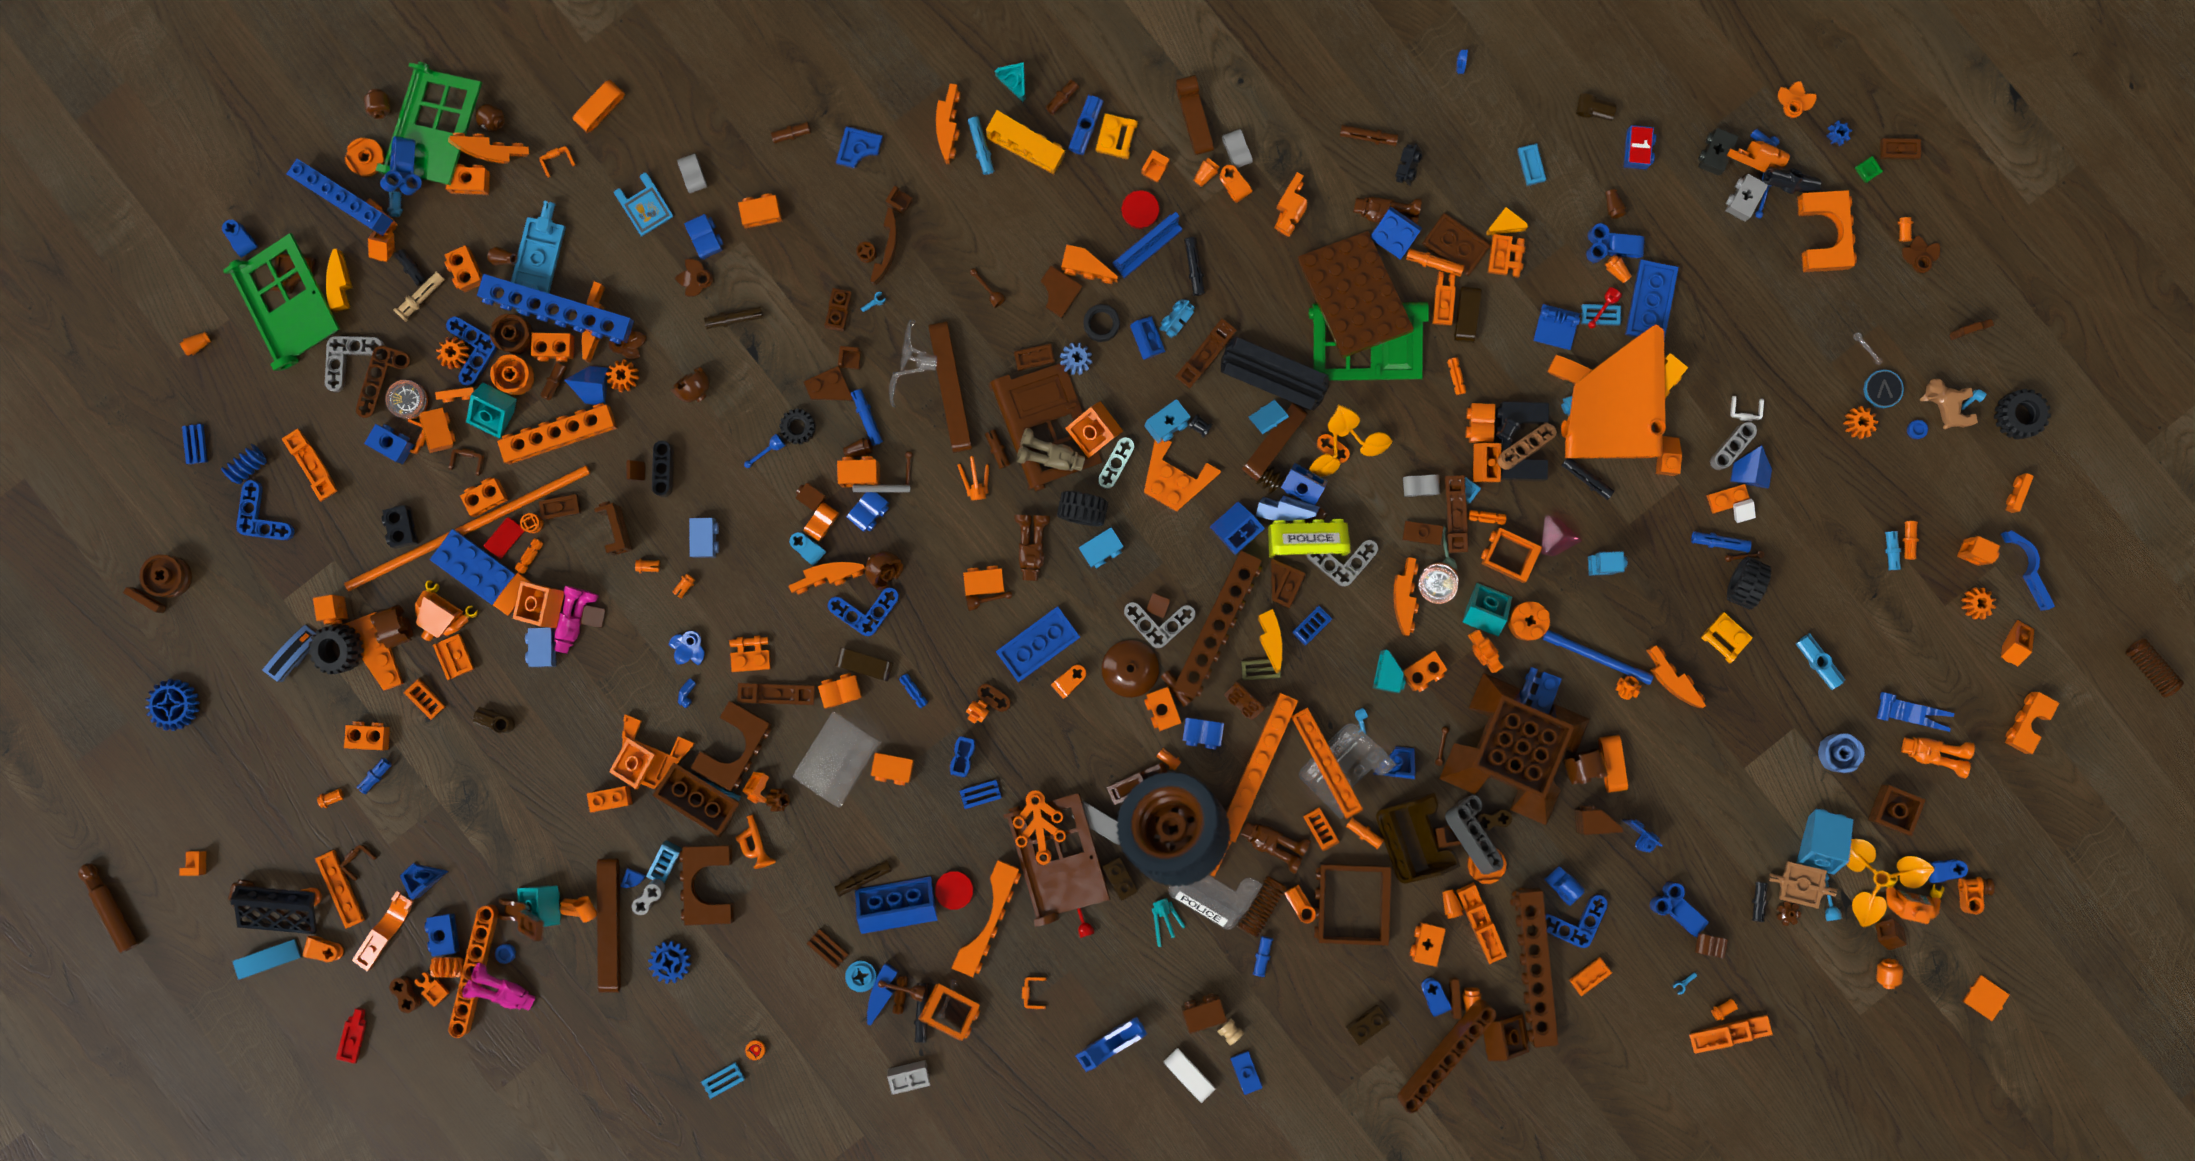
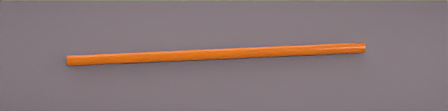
(468, 527)

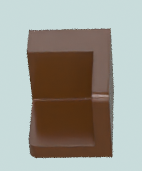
(898, 200)
(849, 357)
(1445, 836)
(1891, 934)

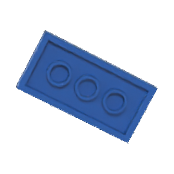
(1651, 297)
(472, 566)
(1038, 644)

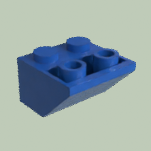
(1237, 528)

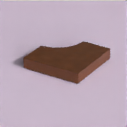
(283, 265)
(1060, 291)
(1970, 329)

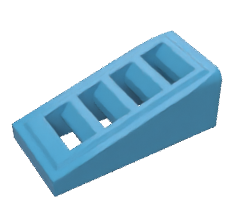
(665, 850)

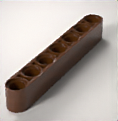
(950, 387)
(608, 925)
(1446, 1056)

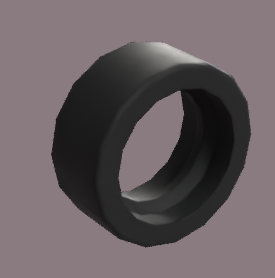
(1101, 337)

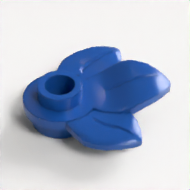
(687, 650)

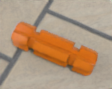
(1456, 375)
(1487, 517)
(529, 555)

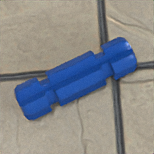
(913, 690)

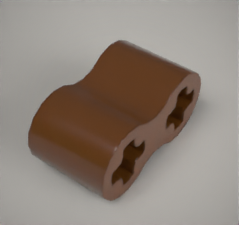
(1711, 945)
(405, 994)

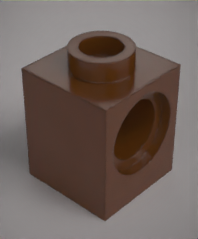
(810, 496)

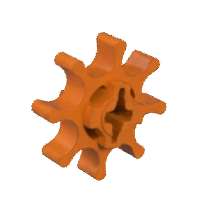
(1485, 651)

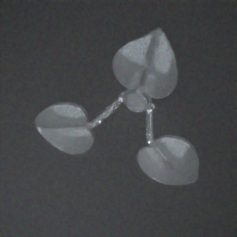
(923, 361)

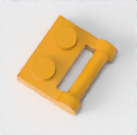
(1110, 134)
(1731, 633)

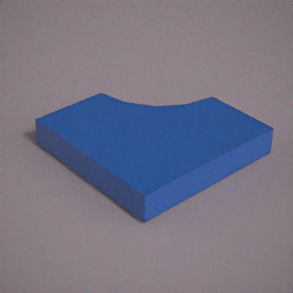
(857, 145)

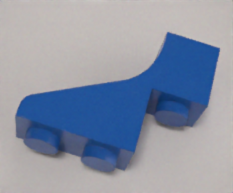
(1111, 1043)

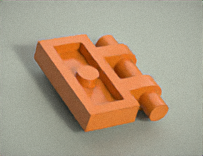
(1500, 255)
(750, 660)

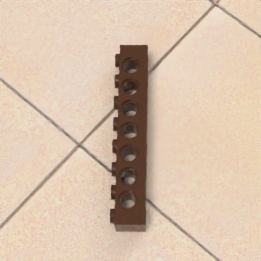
(1243, 562)
(1548, 1034)

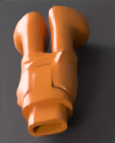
(1928, 751)

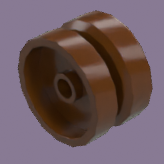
(165, 576)

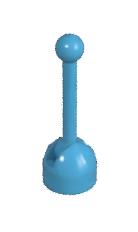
(1832, 912)

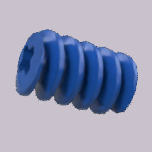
(245, 465)

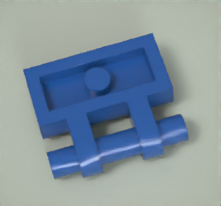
(1544, 693)

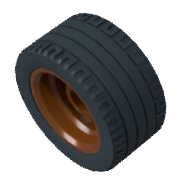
(1157, 798)

